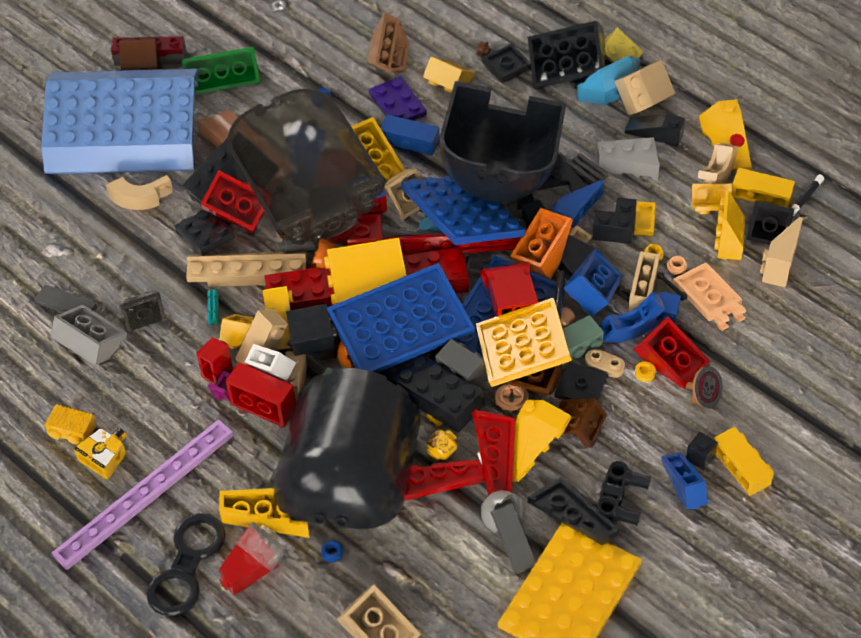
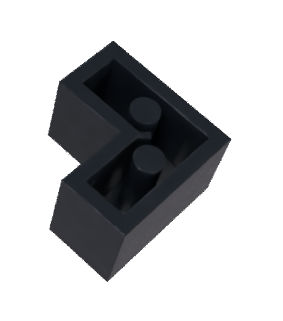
(615, 225)

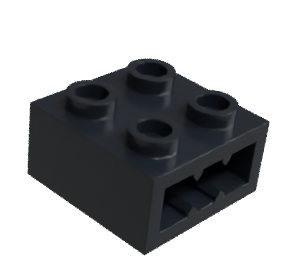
(311, 330)

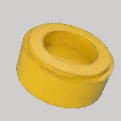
(645, 371)

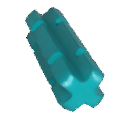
(213, 307)

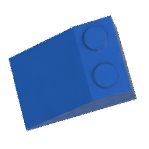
(593, 283)

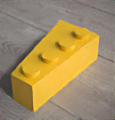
(260, 507)

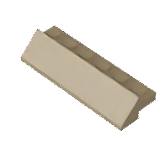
(242, 268)

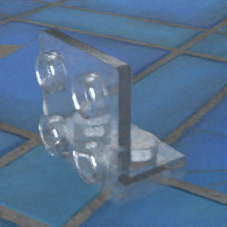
(265, 545)

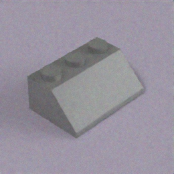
(87, 334)

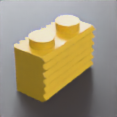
(70, 424)

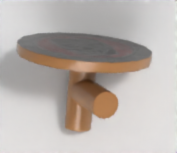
(706, 387)

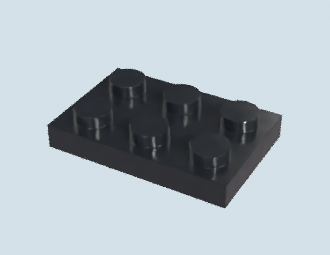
(204, 231)

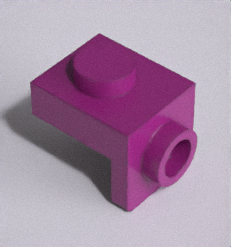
(220, 390)

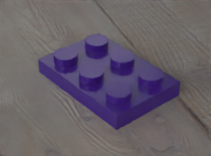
(397, 100)

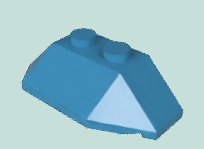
(600, 86)

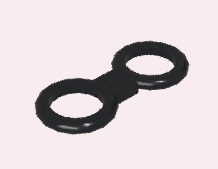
(185, 565)

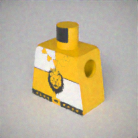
(102, 451)

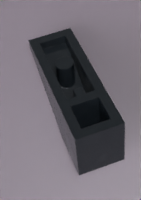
(662, 127)

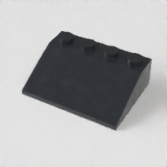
(566, 54)
(201, 179)

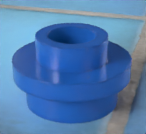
(332, 546)

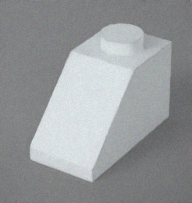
(270, 362)

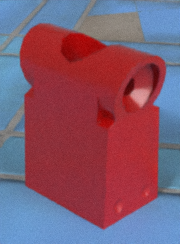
(509, 287)

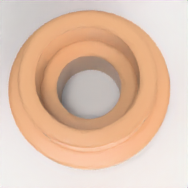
(674, 262)

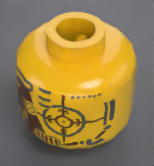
(441, 445)

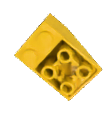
(729, 229)

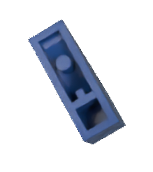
(579, 202)
(685, 480)

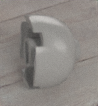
(496, 500)

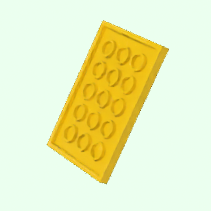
(570, 588)

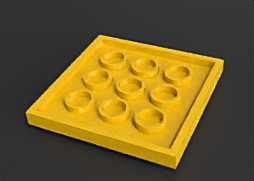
(523, 342)

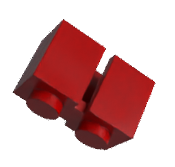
(214, 359)

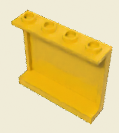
(363, 267)

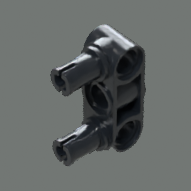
(613, 492)

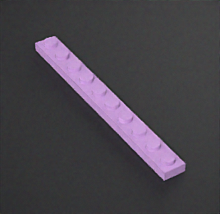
(142, 495)

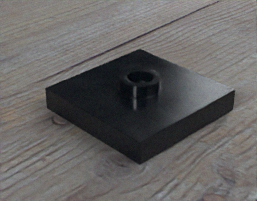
(506, 63)
(581, 383)

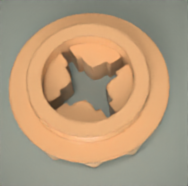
(503, 394)

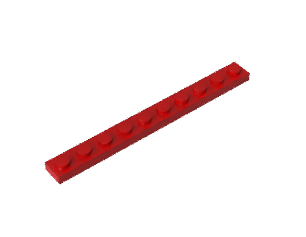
(433, 242)

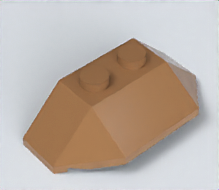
(389, 45)

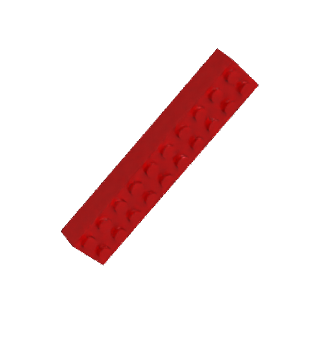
(312, 289)

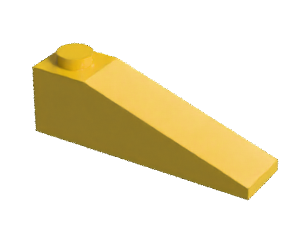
(378, 148)
(534, 429)

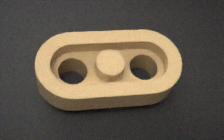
(604, 362)

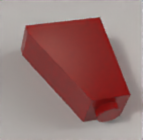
(240, 570)

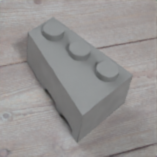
(629, 156)

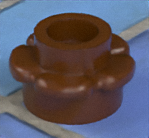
(483, 49)

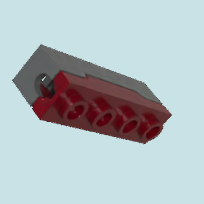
(170, 49)

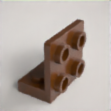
(586, 419)

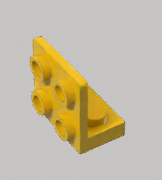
(707, 196)

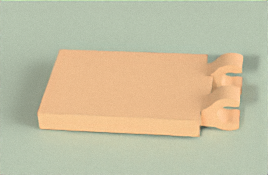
(711, 295)

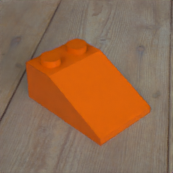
(543, 243)

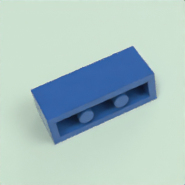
(411, 134)

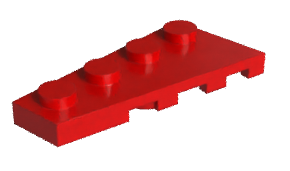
(496, 447)

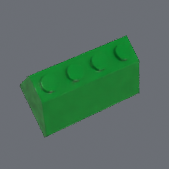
(224, 69)

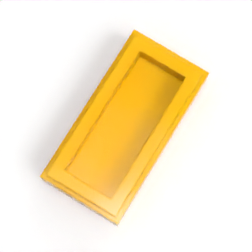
(645, 218)

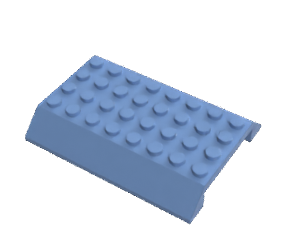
(119, 121)

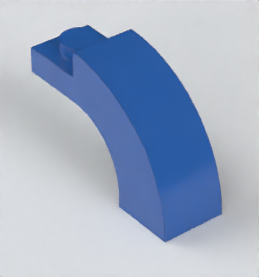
(634, 323)

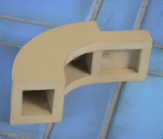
(720, 164)
(139, 196)

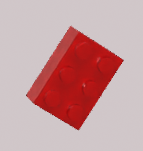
(233, 202)
(261, 394)

